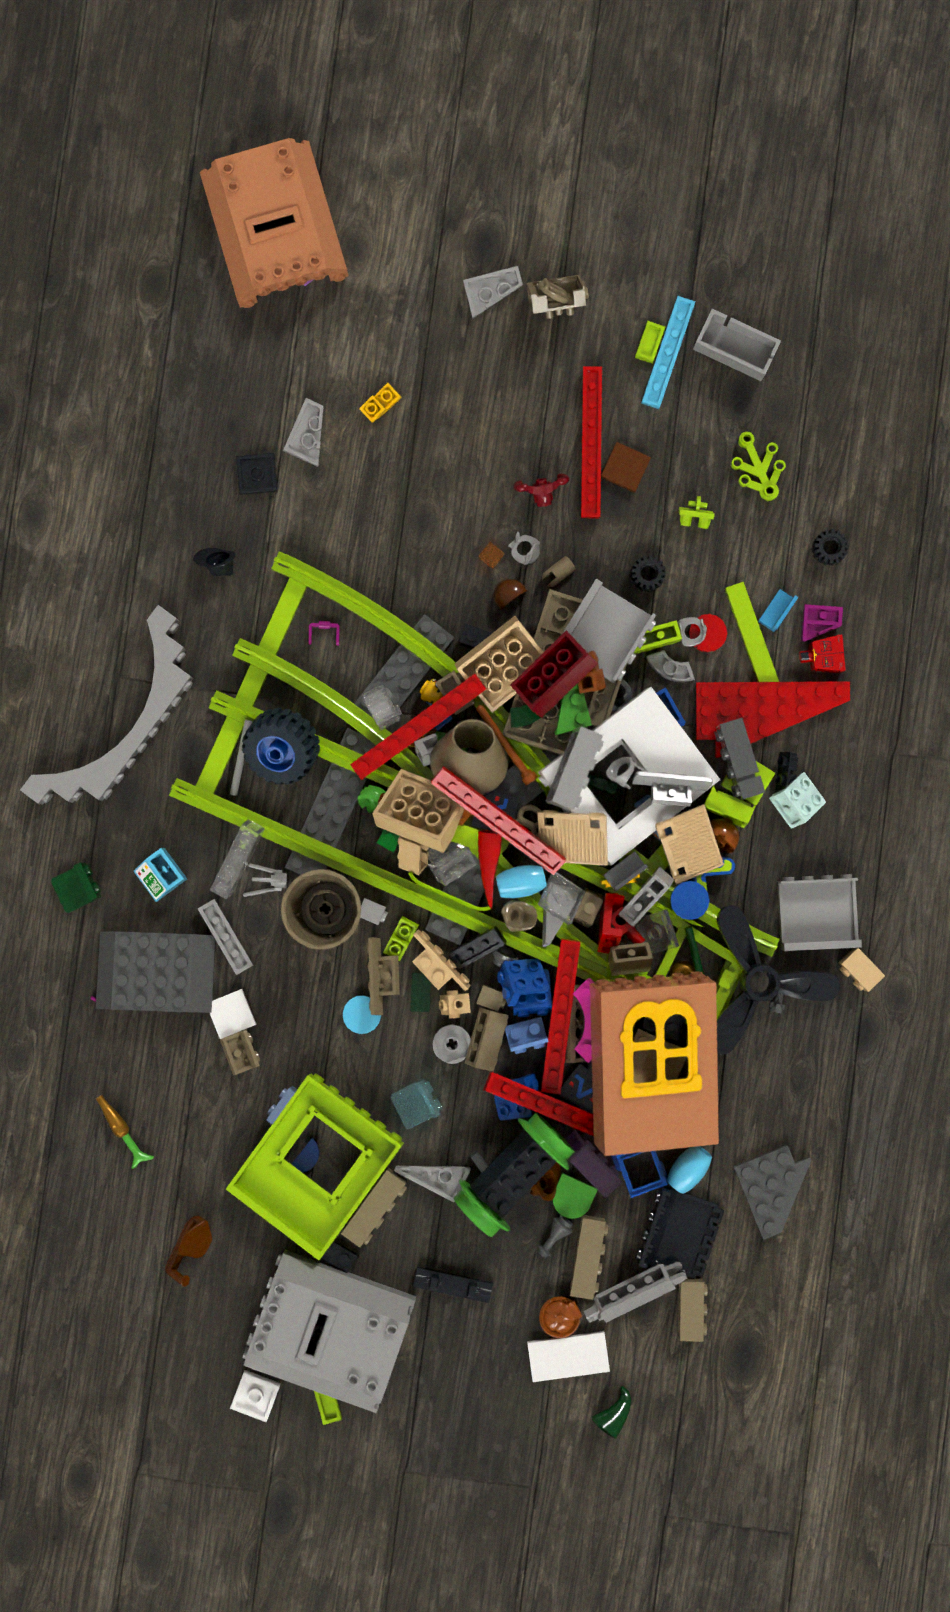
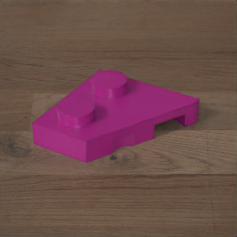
(820, 620)

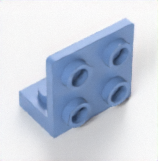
(526, 1034)

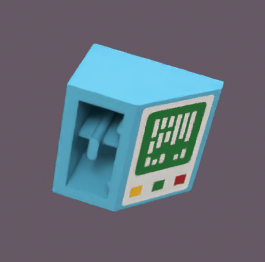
(160, 874)

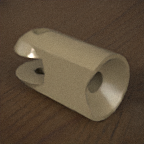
(560, 569)

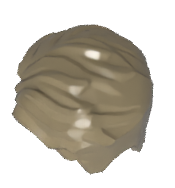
(519, 915)

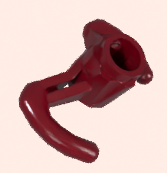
(542, 489)

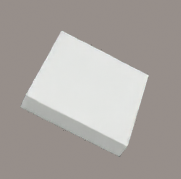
(231, 1014)
(255, 1395)

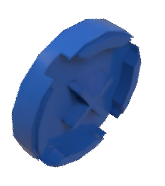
(689, 900)

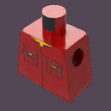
(825, 655)

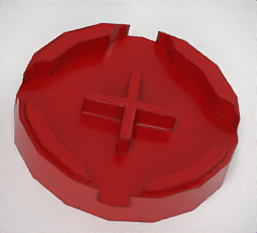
(715, 633)

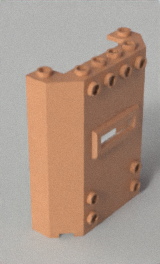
(263, 187)

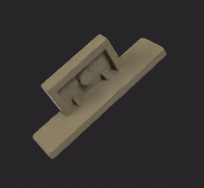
(382, 976)

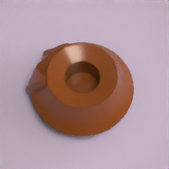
(559, 1317)

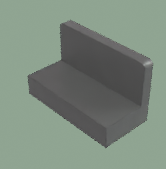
(625, 871)

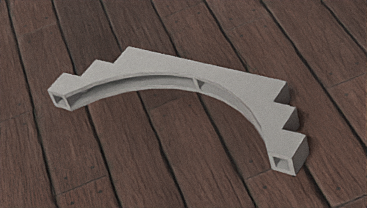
(104, 773)

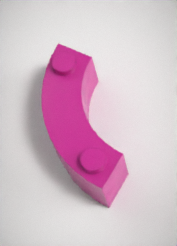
(583, 996)

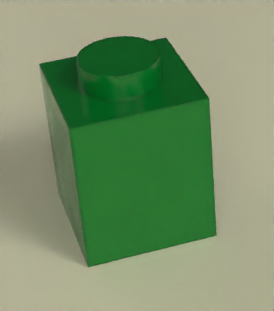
(388, 840)

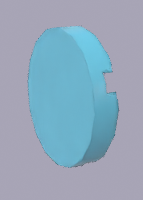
(358, 1015)

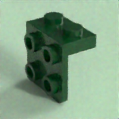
(76, 887)

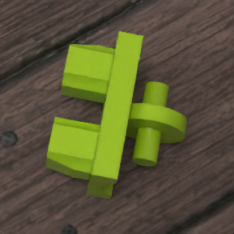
(687, 513)

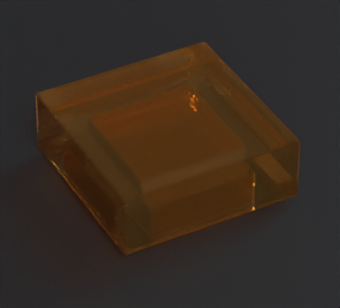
(491, 555)

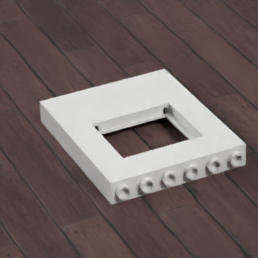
(655, 745)

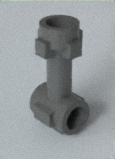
(777, 1005)

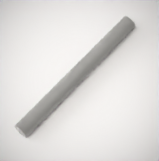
(239, 762)

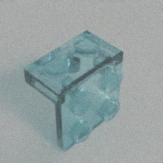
(416, 1103)

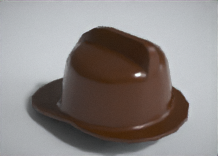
(547, 1184)

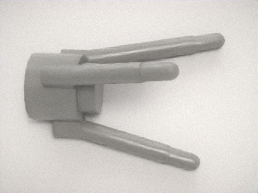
(278, 880)

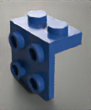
(521, 978)
(534, 1003)
(508, 1110)

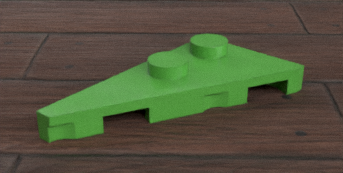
(572, 712)

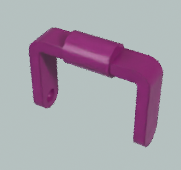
(324, 625)

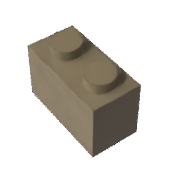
(630, 959)

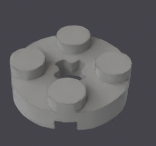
(442, 1037)

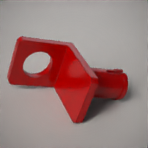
(627, 929)

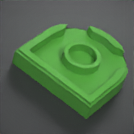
(573, 1197)

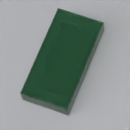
(420, 993)

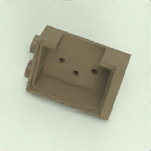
(541, 302)

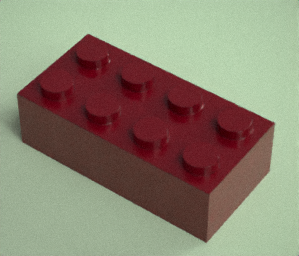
(553, 674)

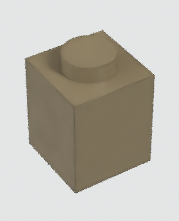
(491, 998)

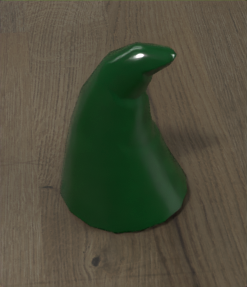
(613, 1419)

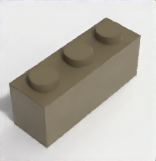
(486, 1039)
(692, 1310)

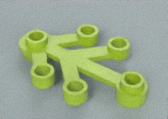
(759, 469)

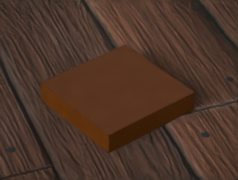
(625, 467)

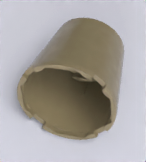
(303, 911)

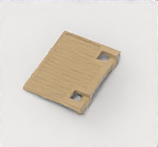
(575, 837)
(690, 844)

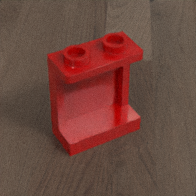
(607, 935)

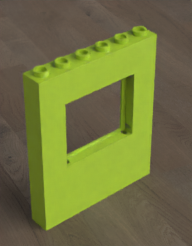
(290, 1197)

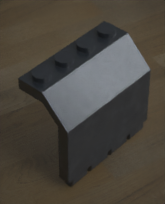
(679, 1232)

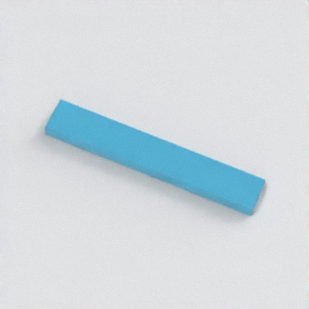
(668, 352)

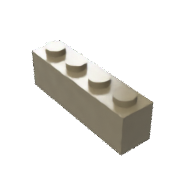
(374, 1207)
(587, 1257)

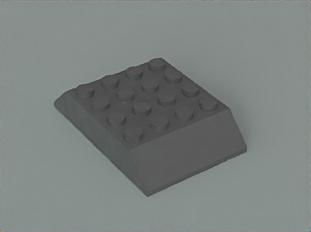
(155, 972)

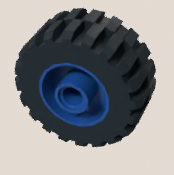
(280, 746)

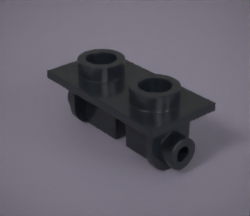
(786, 762)

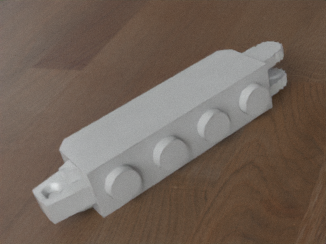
(635, 1292)

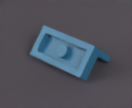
(777, 610)

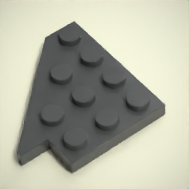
(771, 1187)

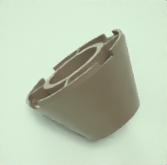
(481, 770)

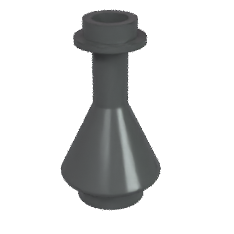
(560, 1228)

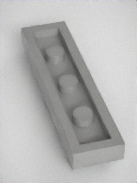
(225, 937)

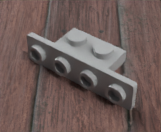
(671, 788)

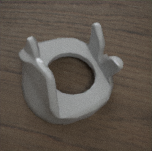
(531, 556)
(683, 623)
(611, 772)

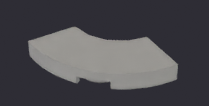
(669, 668)

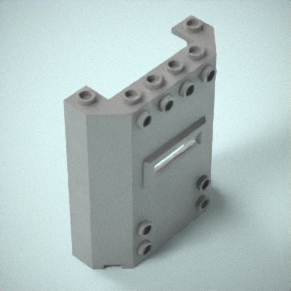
(357, 1341)

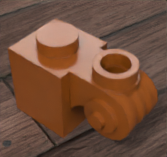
(594, 679)

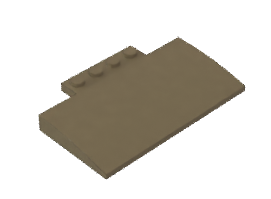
(541, 734)

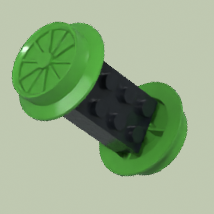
(512, 1174)

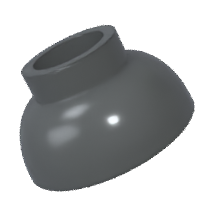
(504, 954)

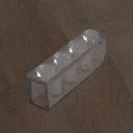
(237, 859)

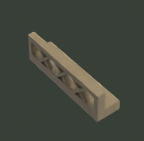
(575, 1023)

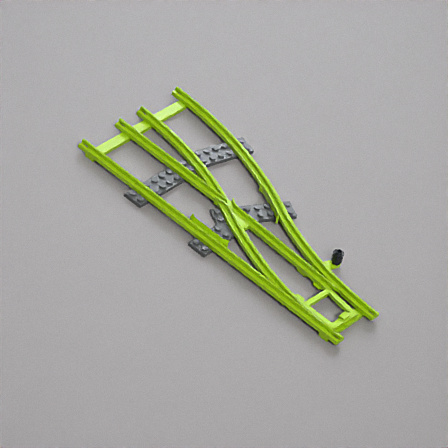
(317, 842)

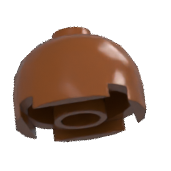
(725, 834)

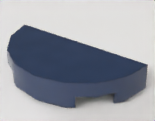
(308, 1156)

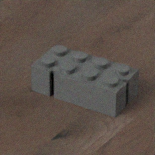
(739, 759)

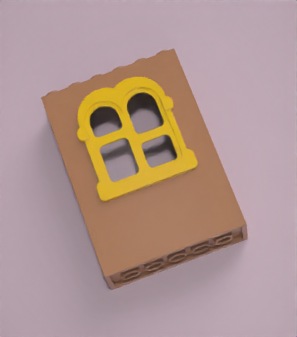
(661, 1112)

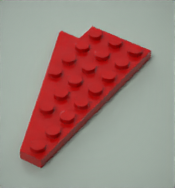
(763, 705)

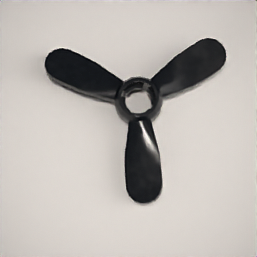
(738, 1014)

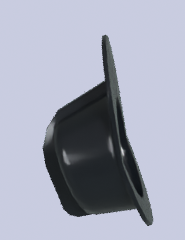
(217, 561)

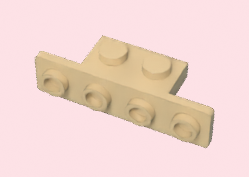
(435, 965)

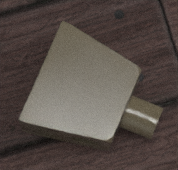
(588, 908)

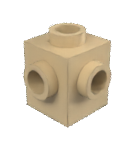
(454, 1004)

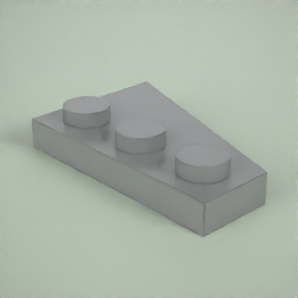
(491, 288)
(306, 433)

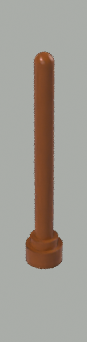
(527, 775)

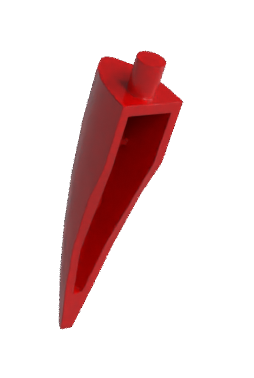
(489, 852)

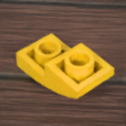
(380, 403)

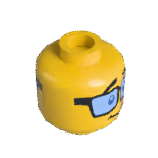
(430, 692)

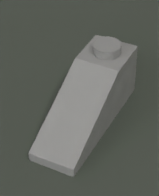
(646, 896)

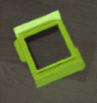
(729, 807)

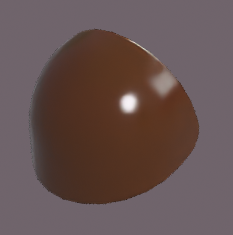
(507, 591)

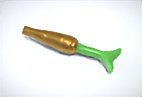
(121, 1130)

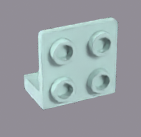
(798, 801)

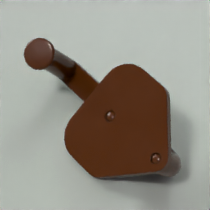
(192, 1243)

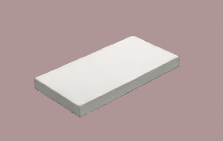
(568, 1356)

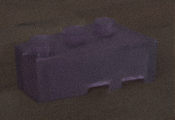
(593, 1165)

